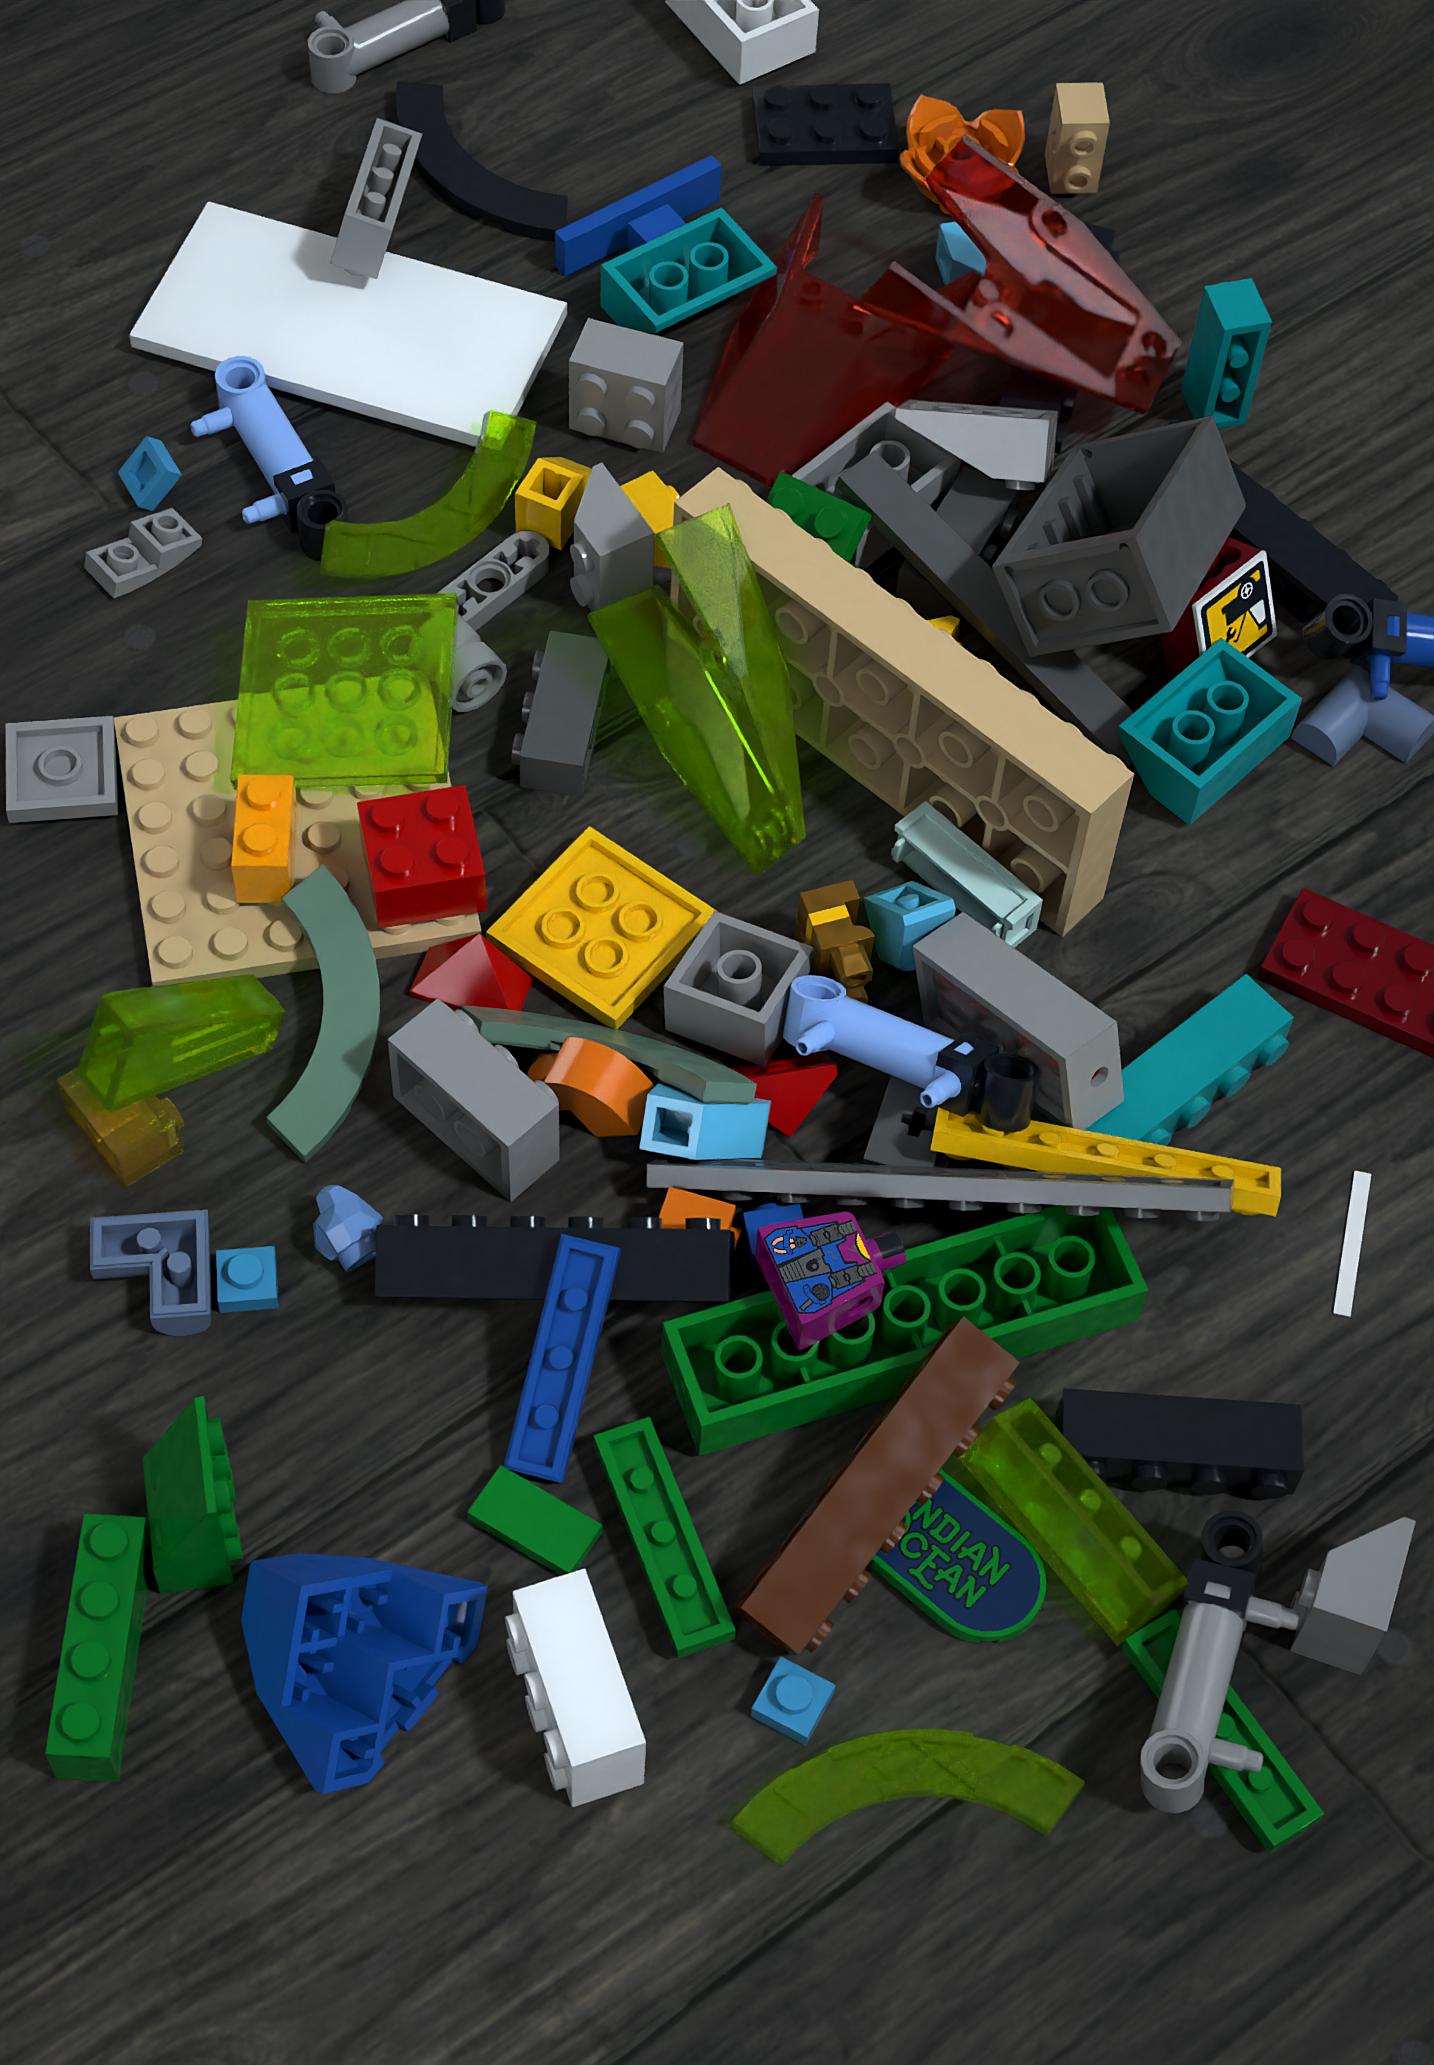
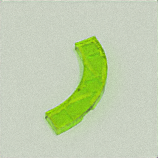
(447, 525)
(900, 1767)

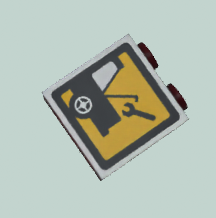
(1229, 604)

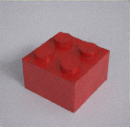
(422, 856)

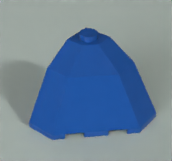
(352, 1653)

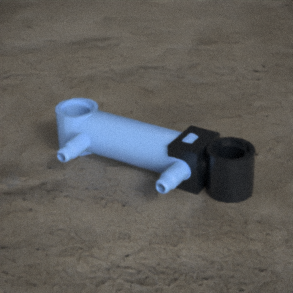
(301, 486)
(954, 1073)

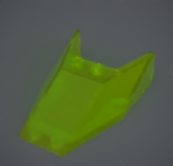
(714, 718)

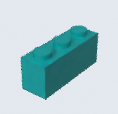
(1226, 352)

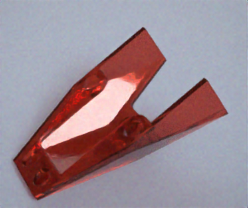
(1047, 292)
(810, 365)

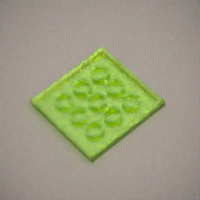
(347, 690)

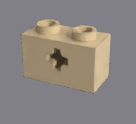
(1076, 137)

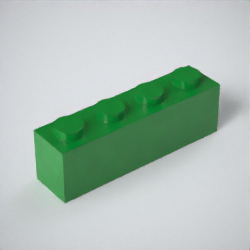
(100, 1649)

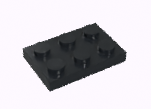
(825, 124)

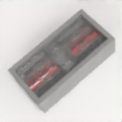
(997, 994)

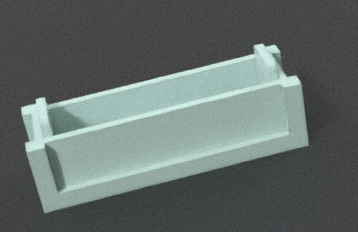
(967, 874)

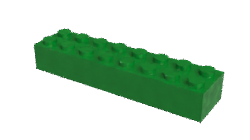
(1017, 1280)

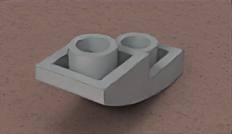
(151, 549)

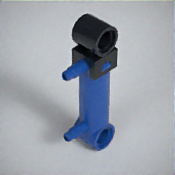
(1374, 634)

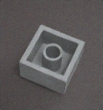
(625, 385)
(735, 988)

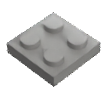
(61, 769)

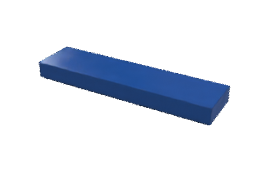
(608, 227)
(562, 1358)

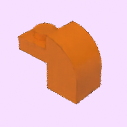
(596, 1086)

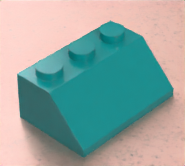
(682, 273)
(1208, 730)

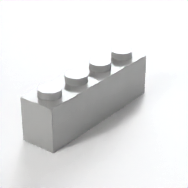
(376, 199)

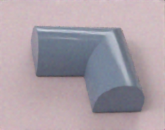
(1351, 712)
(171, 1251)

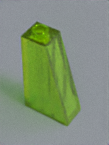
(174, 1034)

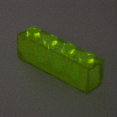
(1073, 1520)

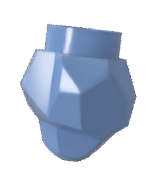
(345, 1227)

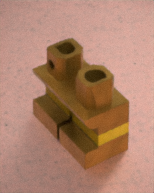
(840, 948)

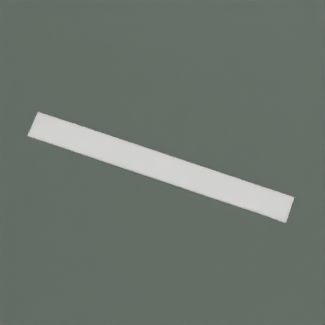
(1352, 1243)

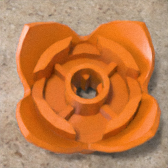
(938, 125)

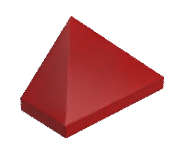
(471, 974)
(791, 1085)

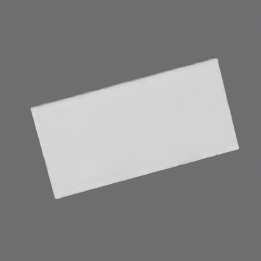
(400, 347)

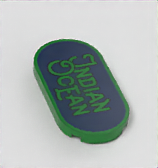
(965, 1567)

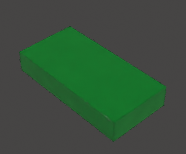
(534, 1522)

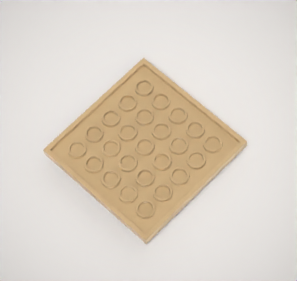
(182, 850)

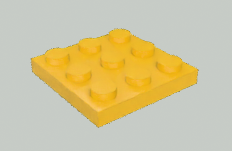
(600, 928)

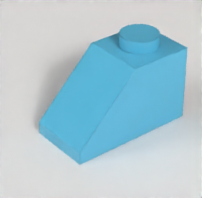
(903, 918)

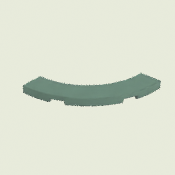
(349, 1015)
(670, 1064)

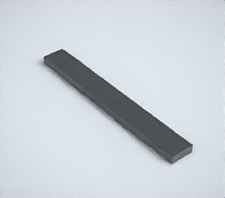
(977, 595)

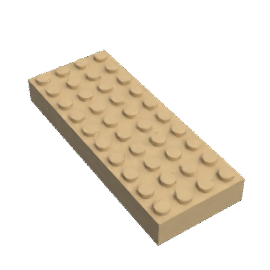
(926, 715)

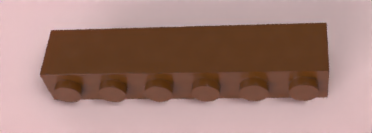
(876, 1487)

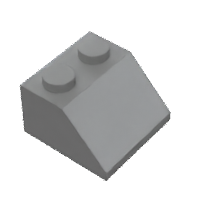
(610, 544)
(1352, 1598)

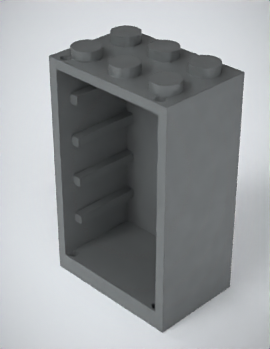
(1120, 537)

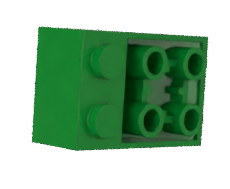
(192, 1504)

